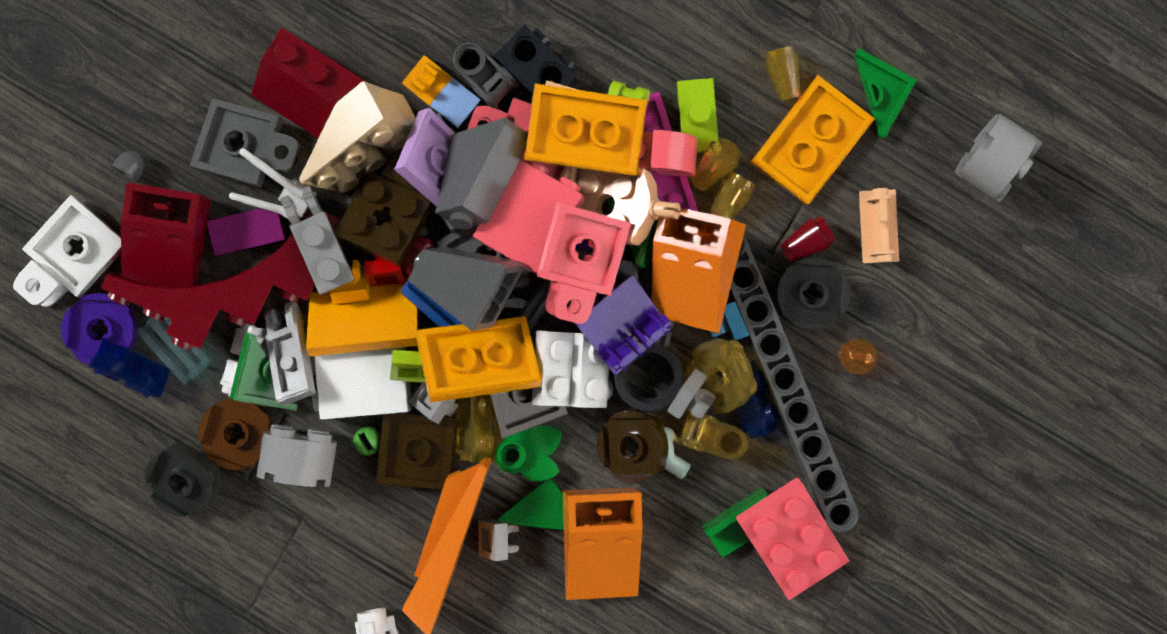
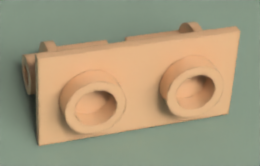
(879, 226)

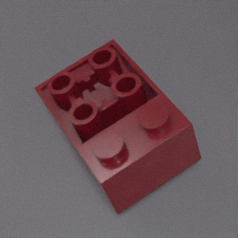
(163, 235)

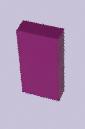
(245, 231)

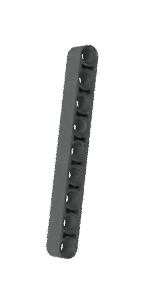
(796, 392)

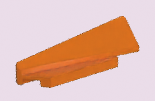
(444, 544)

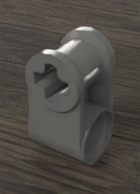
(485, 76)

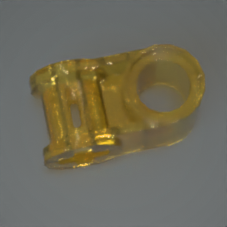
(709, 436)

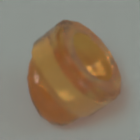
(857, 356)

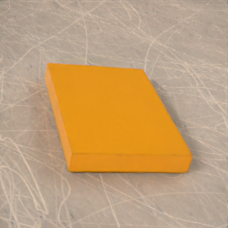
(585, 130)
(812, 140)
(373, 324)
(478, 362)

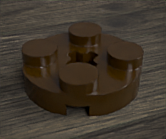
(652, 443)

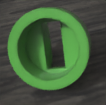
(373, 436)

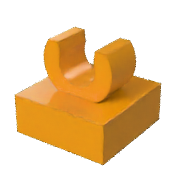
(426, 80)
(354, 291)

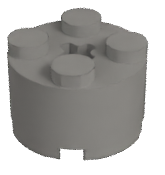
(998, 156)
(297, 457)

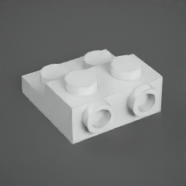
(570, 372)

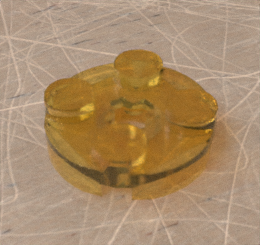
(736, 370)

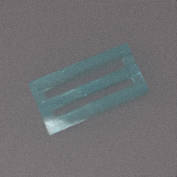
(167, 358)

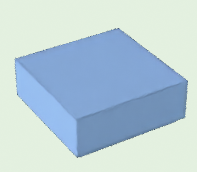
(455, 103)

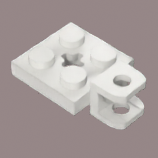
(54, 265)

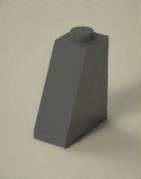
(479, 171)
(466, 283)

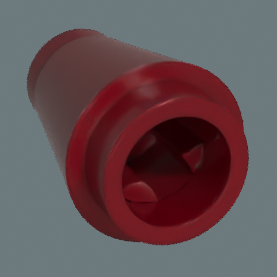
(808, 239)

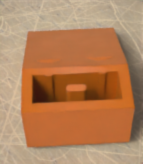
(695, 267)
(602, 542)

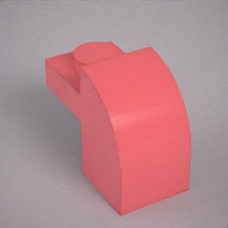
(669, 153)

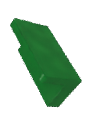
(725, 529)

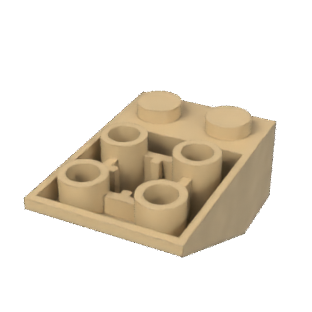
(358, 137)

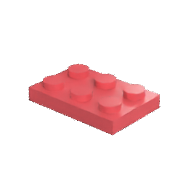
(792, 538)

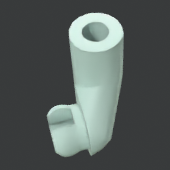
(674, 463)

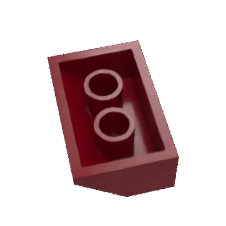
(301, 82)

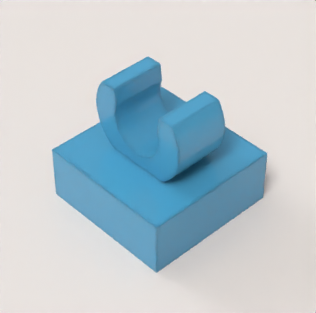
(732, 322)

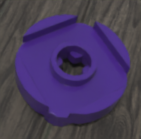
(79, 319)

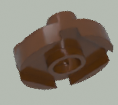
(219, 443)

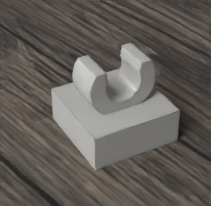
(692, 397)
(435, 410)
(494, 539)

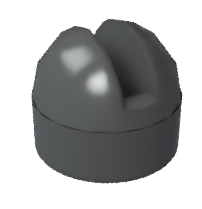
(130, 165)

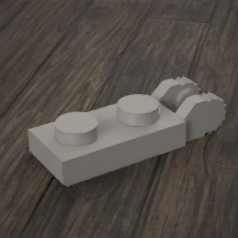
(318, 244)
(288, 355)

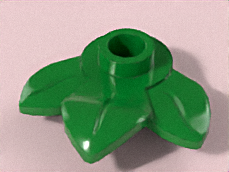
(534, 449)

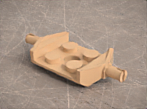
(633, 195)

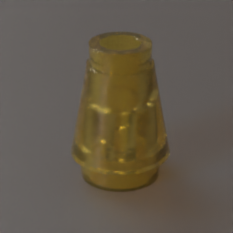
(783, 71)
(717, 162)
(732, 195)

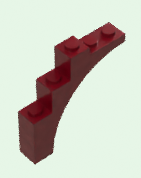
(241, 296)

